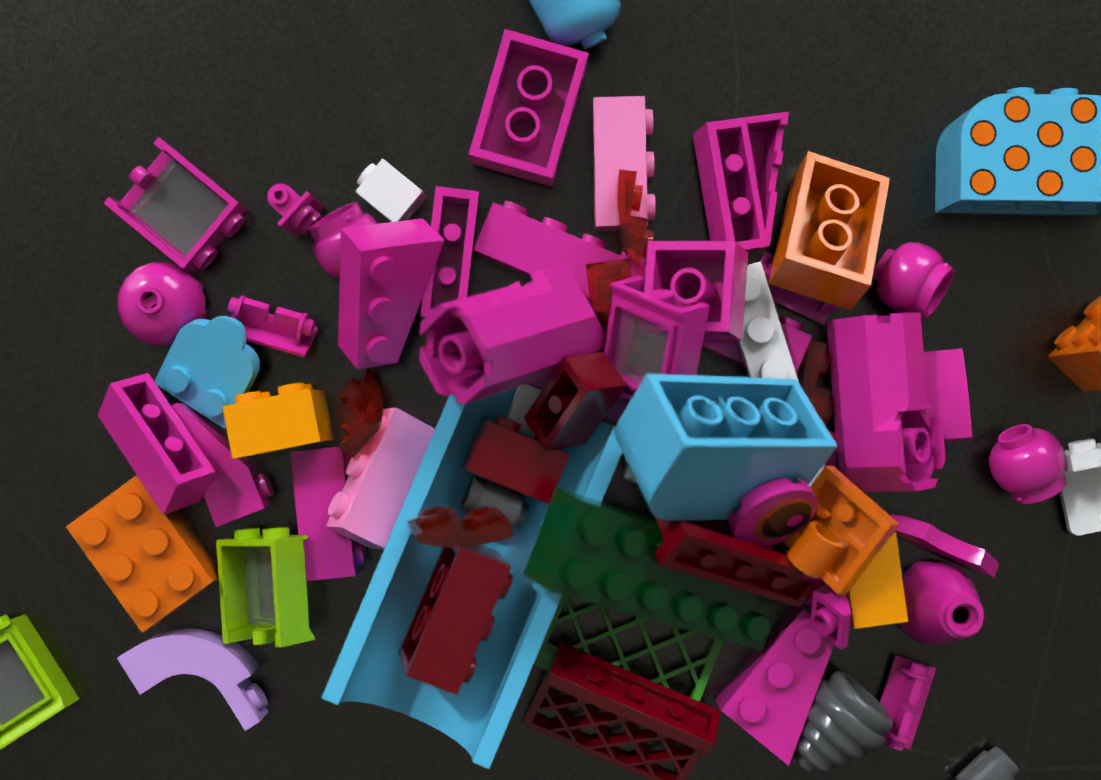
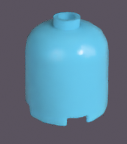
(576, 20)

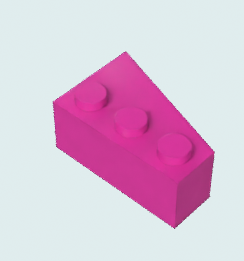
(382, 287)

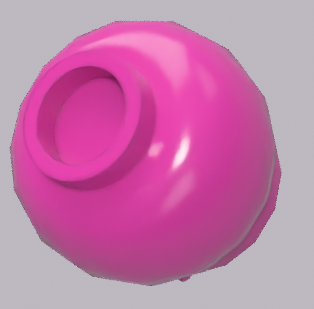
(327, 235)
(913, 279)
(1028, 464)

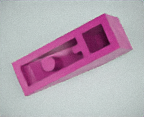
(237, 483)

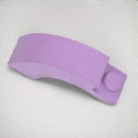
(202, 655)

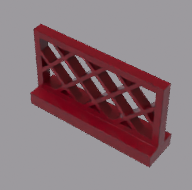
(733, 562)
(627, 700)

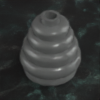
(841, 725)

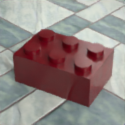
(454, 616)

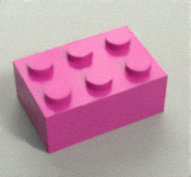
(528, 108)

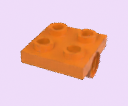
(841, 534)

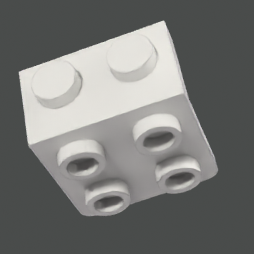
(1083, 488)

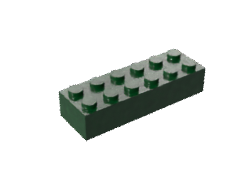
(611, 561)

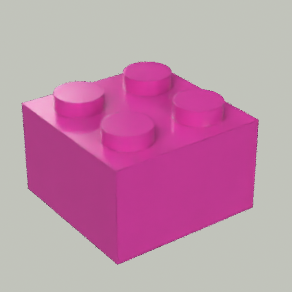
(702, 273)

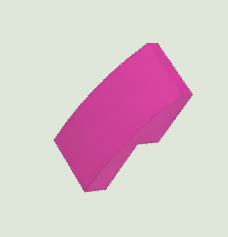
(948, 393)
(830, 615)

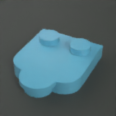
(209, 366)

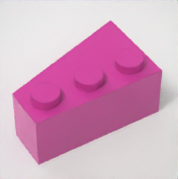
(739, 177)
(778, 685)

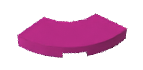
(945, 546)

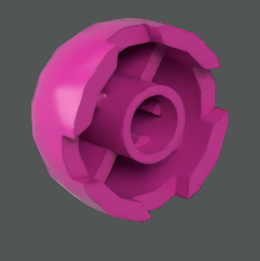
(159, 302)

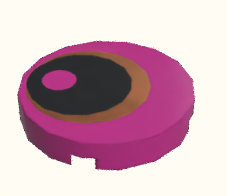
(773, 512)

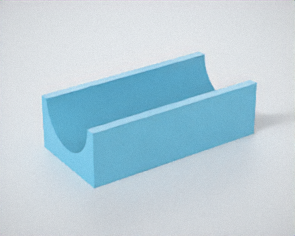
(370, 661)

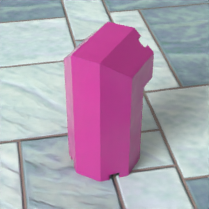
(508, 335)
(881, 403)

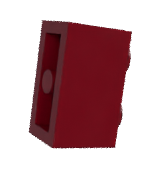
(575, 400)
(514, 459)

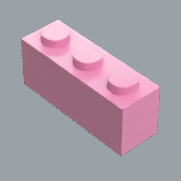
(620, 143)
(380, 480)

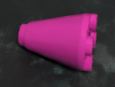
(940, 603)

